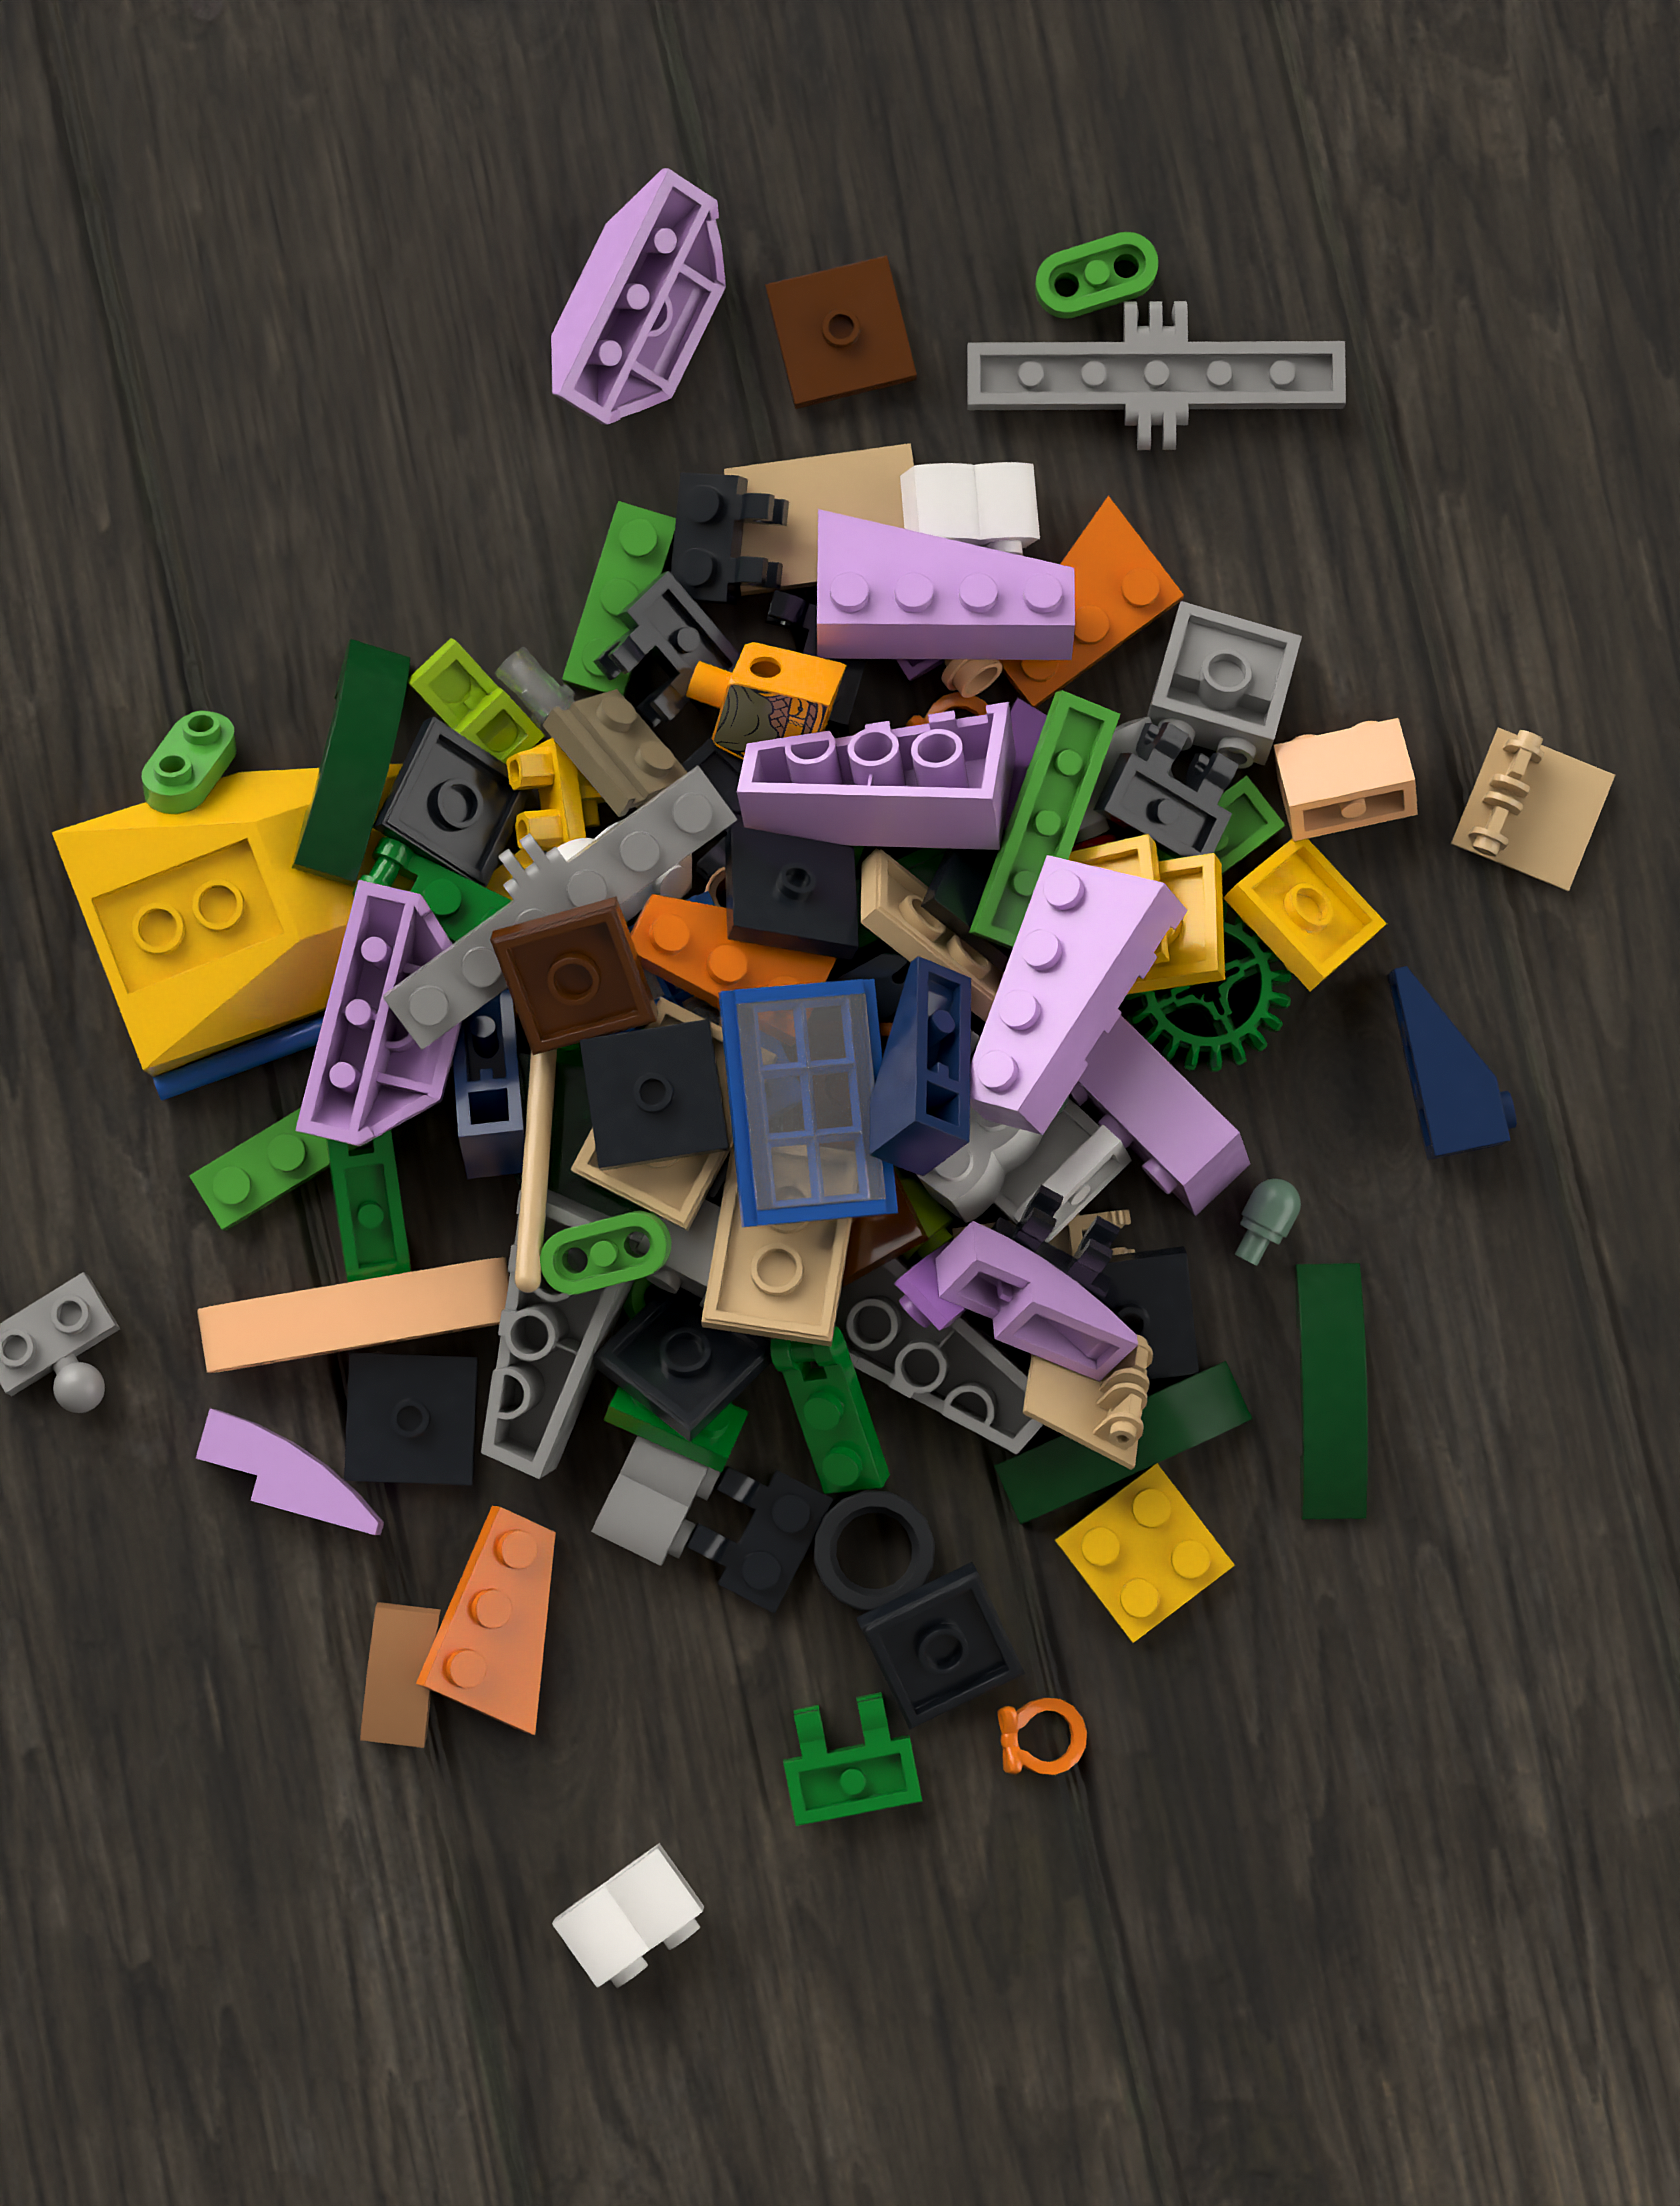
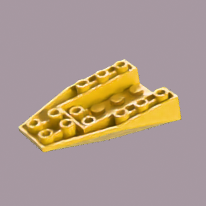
(208, 918)

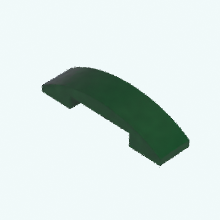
(353, 763)
(1332, 1391)
(1172, 1423)

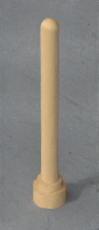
(535, 1170)

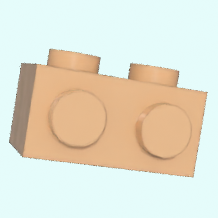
(1345, 779)

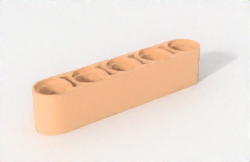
(353, 1315)

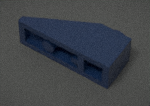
(925, 1072)
(1449, 1081)
(490, 1090)

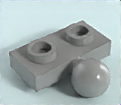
(50, 1337)

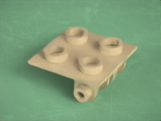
(1533, 808)
(1090, 1411)

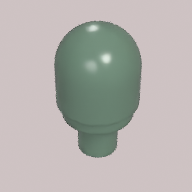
(1268, 1217)

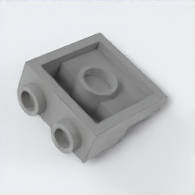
(1224, 682)

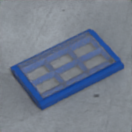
(801, 1101)

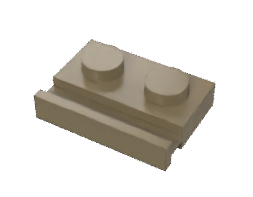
(614, 750)

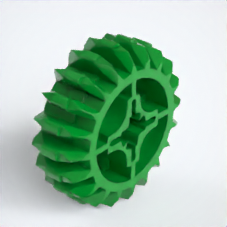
(1218, 1014)

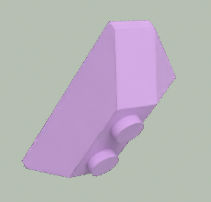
(640, 302)
(365, 1061)

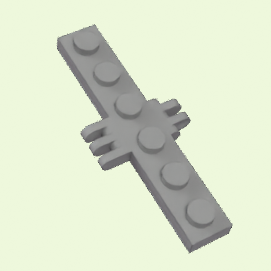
(1156, 374)
(611, 866)

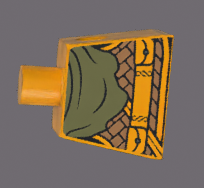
(767, 695)

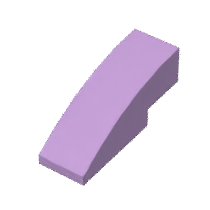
(1032, 1302)
(285, 1473)

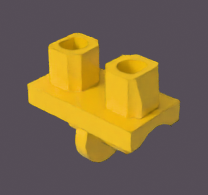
(564, 794)

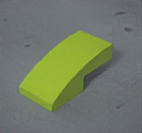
(473, 703)

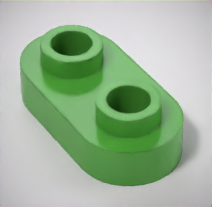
(1094, 274)
(189, 762)
(607, 1252)

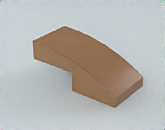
(393, 1702)

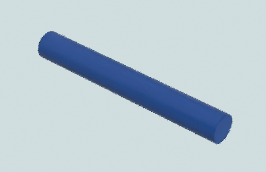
(238, 1059)

